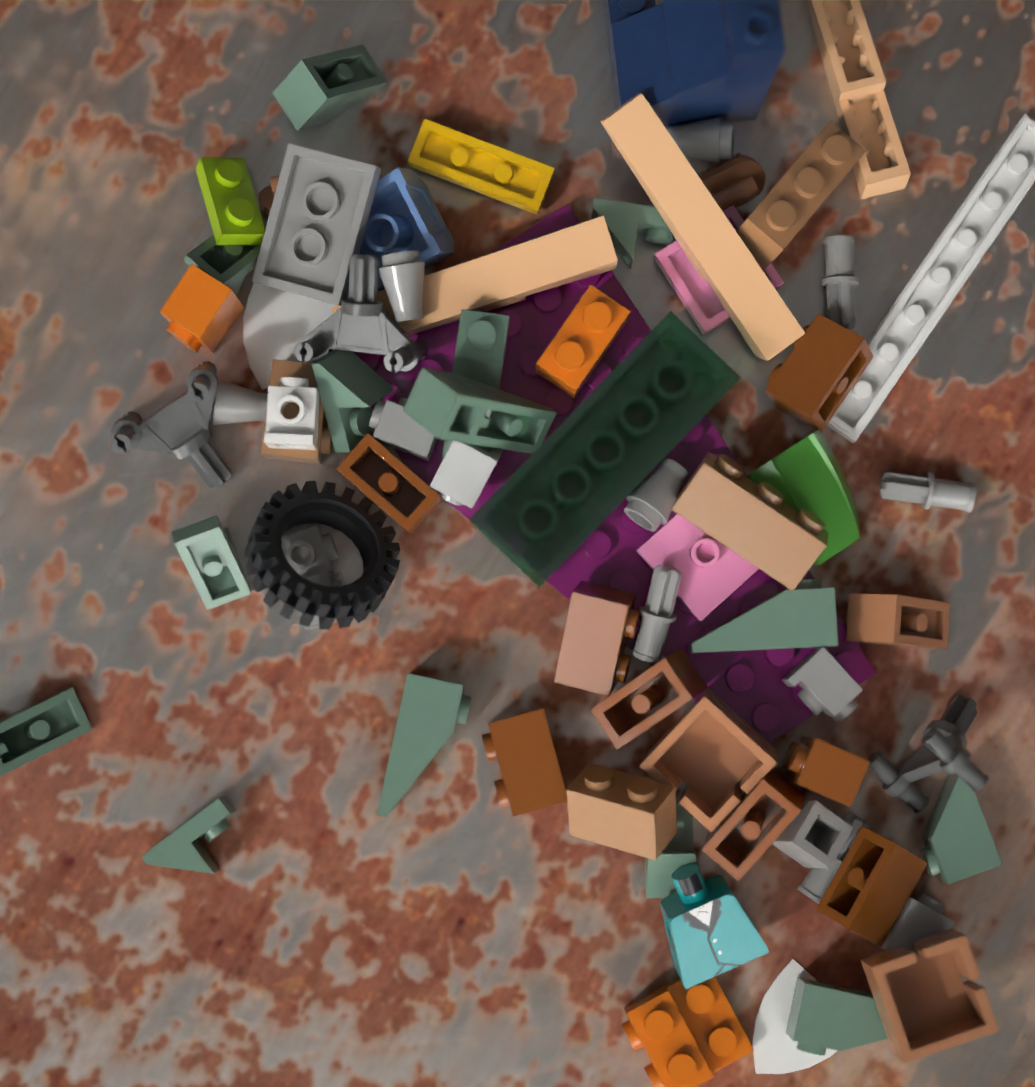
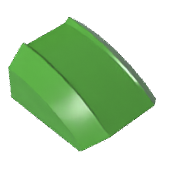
(815, 482)

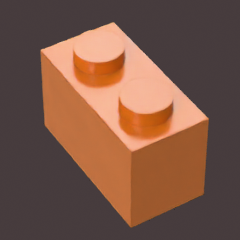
(201, 310)
(582, 341)

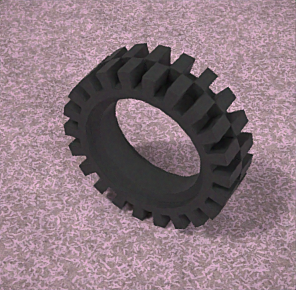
(298, 593)

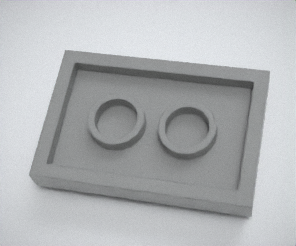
(316, 224)

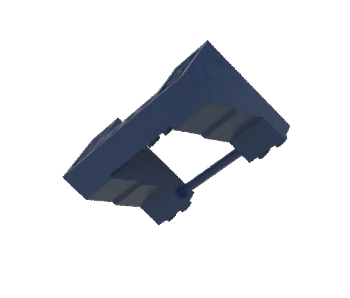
(695, 56)

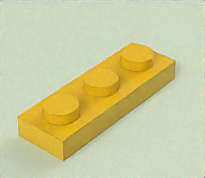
(481, 166)

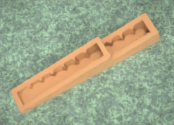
(859, 94)
(702, 228)
(512, 274)

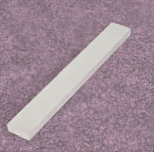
(940, 277)

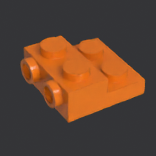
(686, 1033)

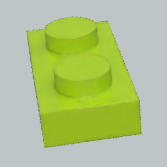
(230, 201)

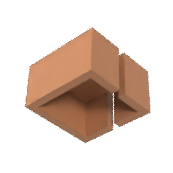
(710, 753)
(924, 998)

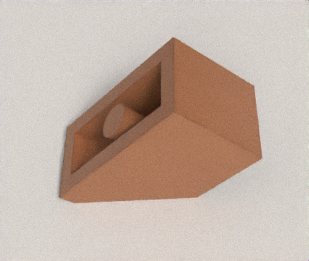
(897, 621)

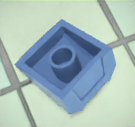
(405, 220)

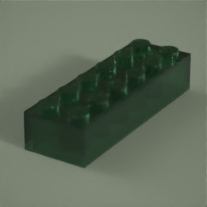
(604, 450)

